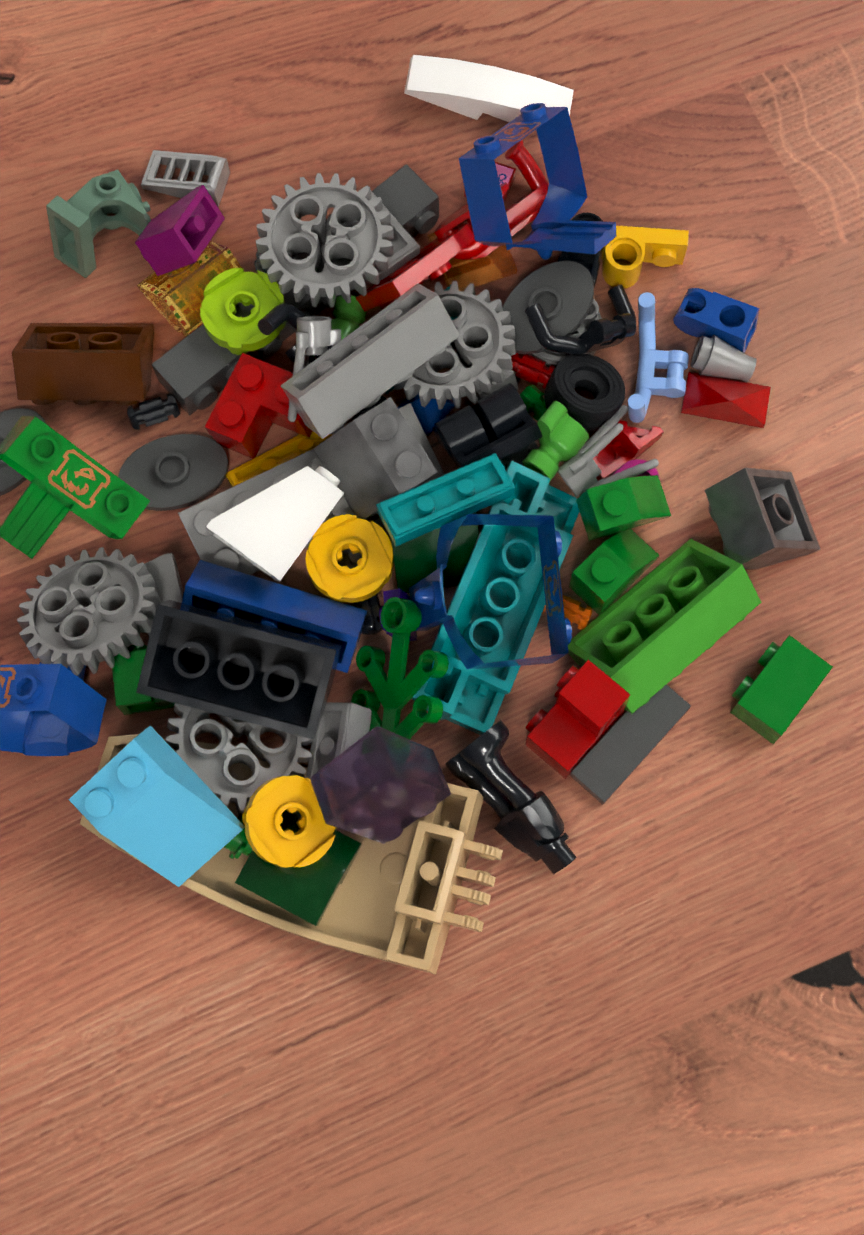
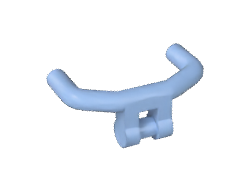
(649, 358)

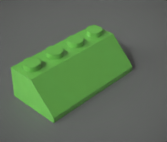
(667, 620)

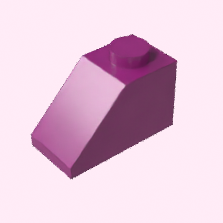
(180, 232)

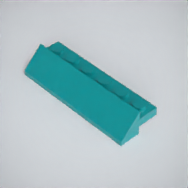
(499, 602)

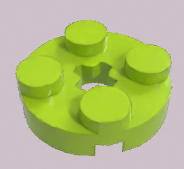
(219, 309)

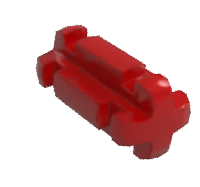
(531, 369)

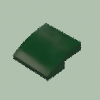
(418, 557)
(301, 889)

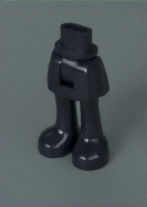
(526, 817)

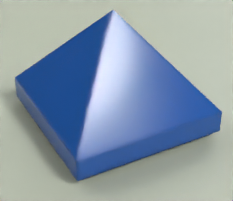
(430, 413)

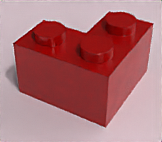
(251, 406)
(582, 715)

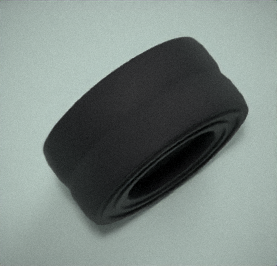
(592, 375)

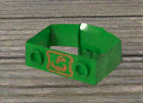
(61, 482)

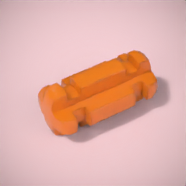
(575, 613)

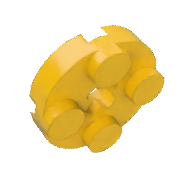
(358, 536)
(263, 821)

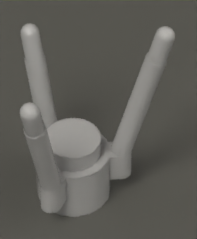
(312, 338)
(581, 470)

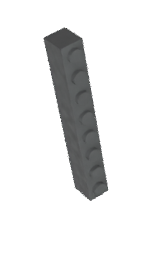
(201, 368)

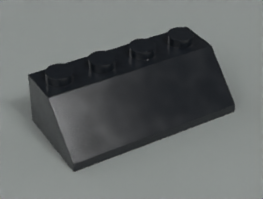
(238, 668)

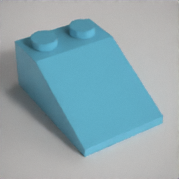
(157, 808)

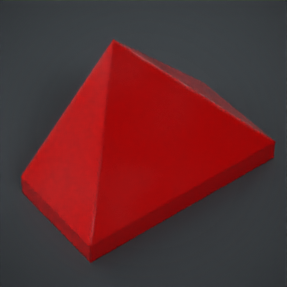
(726, 400)

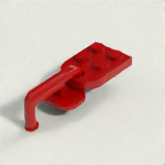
(460, 241)

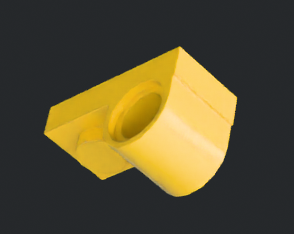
(641, 245)

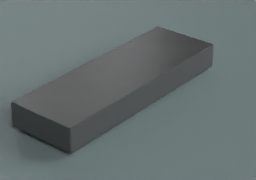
(629, 744)

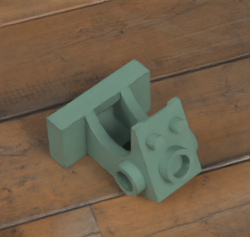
(85, 214)

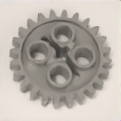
(287, 235)
(477, 323)
(89, 610)
(213, 764)

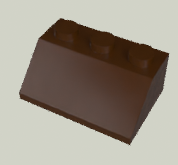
(84, 362)

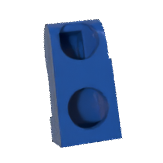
(718, 315)

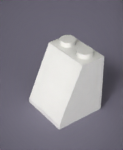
(279, 520)

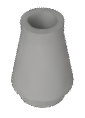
(720, 359)

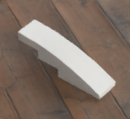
(480, 88)

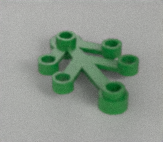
(395, 691)

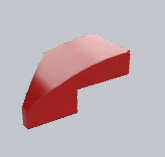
(625, 447)

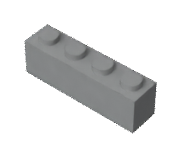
(371, 361)

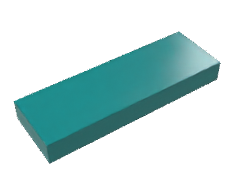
(445, 499)

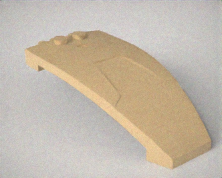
(395, 893)

